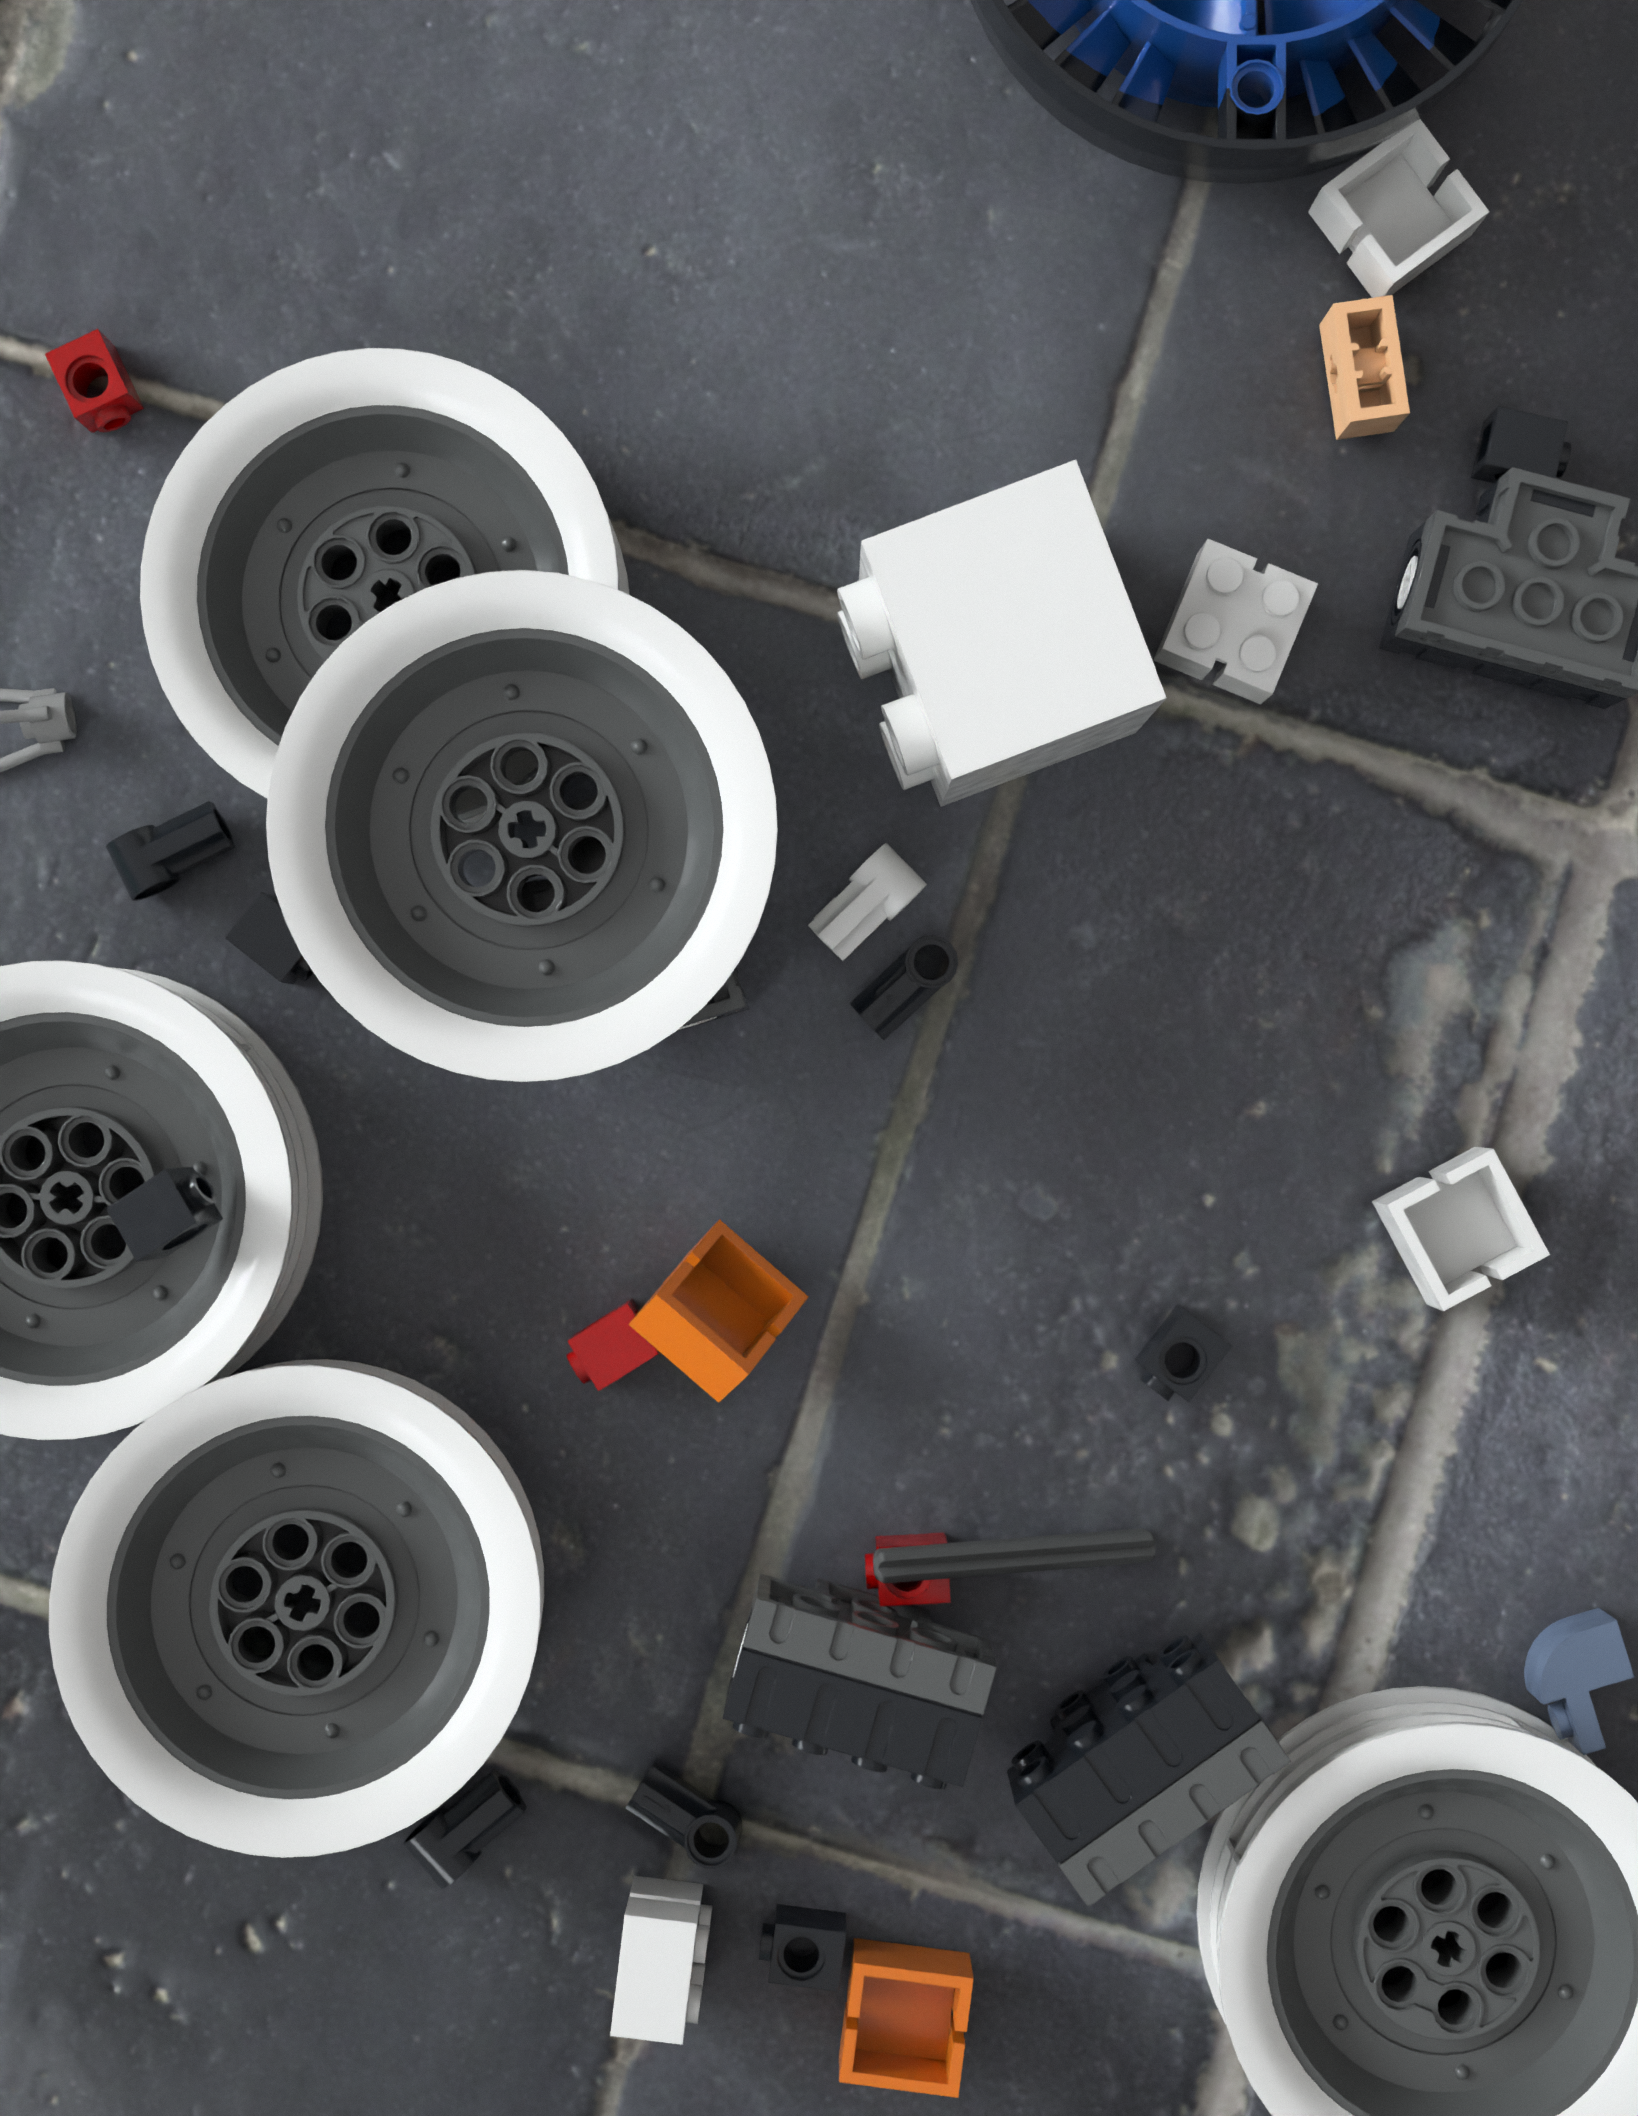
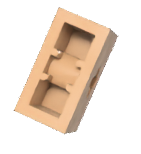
(1364, 367)

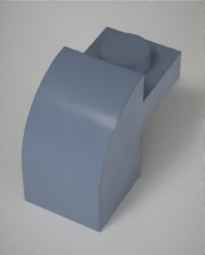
(1568, 1663)

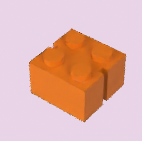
(718, 1307)
(901, 2020)

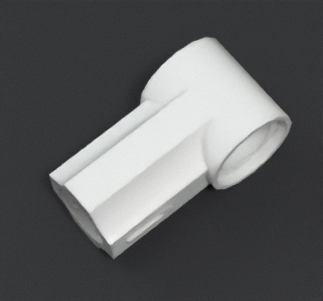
(876, 893)

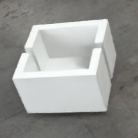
(1389, 214)
(1235, 619)
(1458, 1223)
(656, 1969)

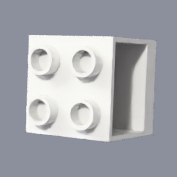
(999, 636)

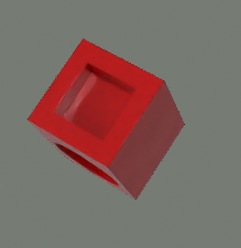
(78, 365)
(609, 1348)
(911, 1592)

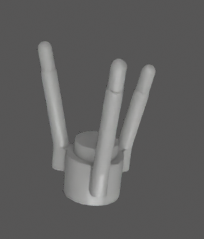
(44, 716)

